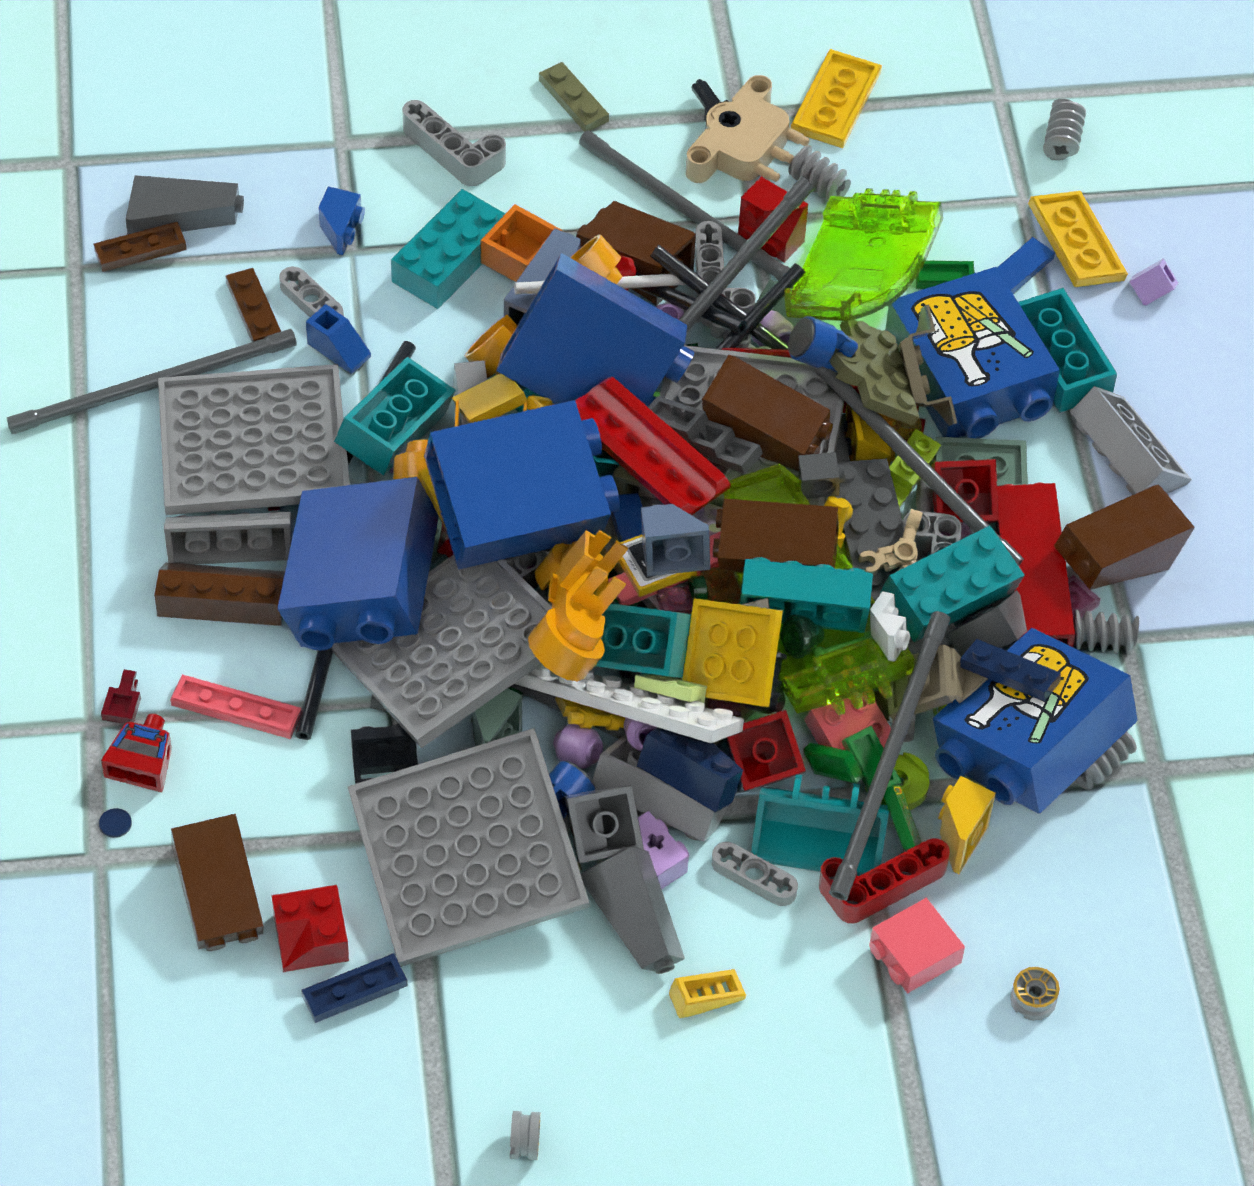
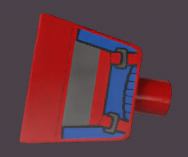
(140, 754)

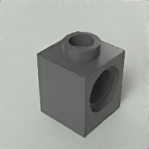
(820, 475)

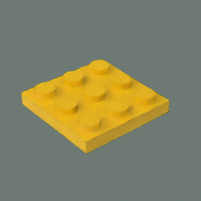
(733, 651)

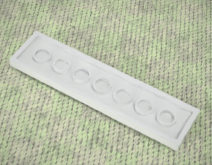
(647, 707)

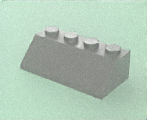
(1127, 442)
(228, 538)
(619, 768)

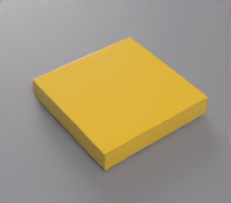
(490, 399)

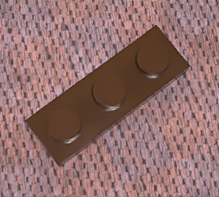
(139, 246)
(252, 304)

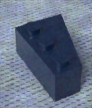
(691, 767)

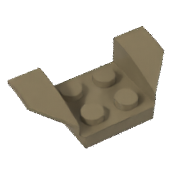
(913, 358)
(943, 685)

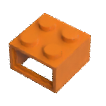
(514, 242)

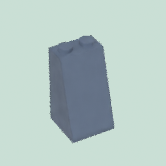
(538, 269)

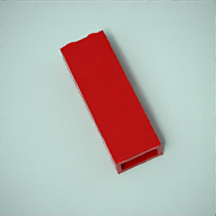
(1032, 526)

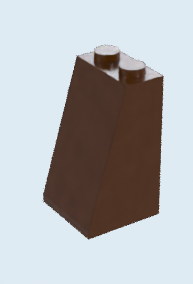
(636, 237)
(766, 413)
(775, 533)
(1126, 539)
(217, 882)

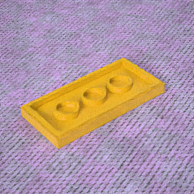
(836, 98)
(1077, 238)

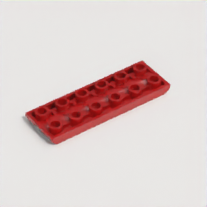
(651, 448)

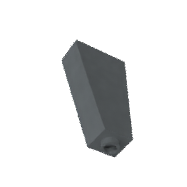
(190, 202)
(636, 908)

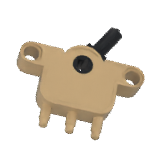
(741, 134)

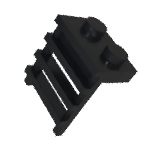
(381, 750)

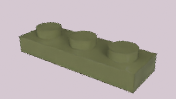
(573, 97)

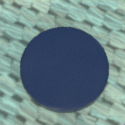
(115, 822)

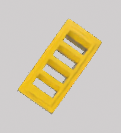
(687, 1001)

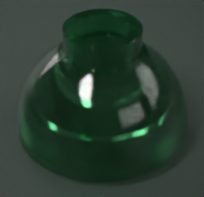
(801, 635)

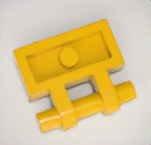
(588, 716)

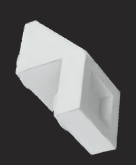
(888, 627)

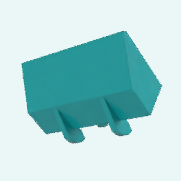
(810, 828)

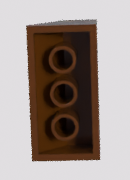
(219, 593)

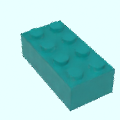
(445, 249)
(1071, 346)
(393, 414)
(954, 581)
(824, 594)
(645, 640)

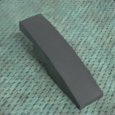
(707, 437)

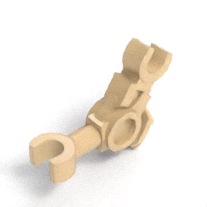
(898, 555)

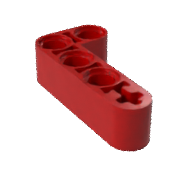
(924, 861)

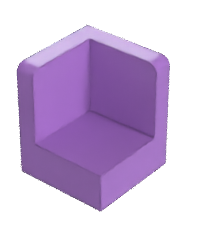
(1154, 282)

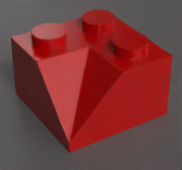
(758, 204)
(974, 482)
(766, 751)
(310, 928)

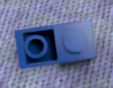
(339, 215)
(336, 339)

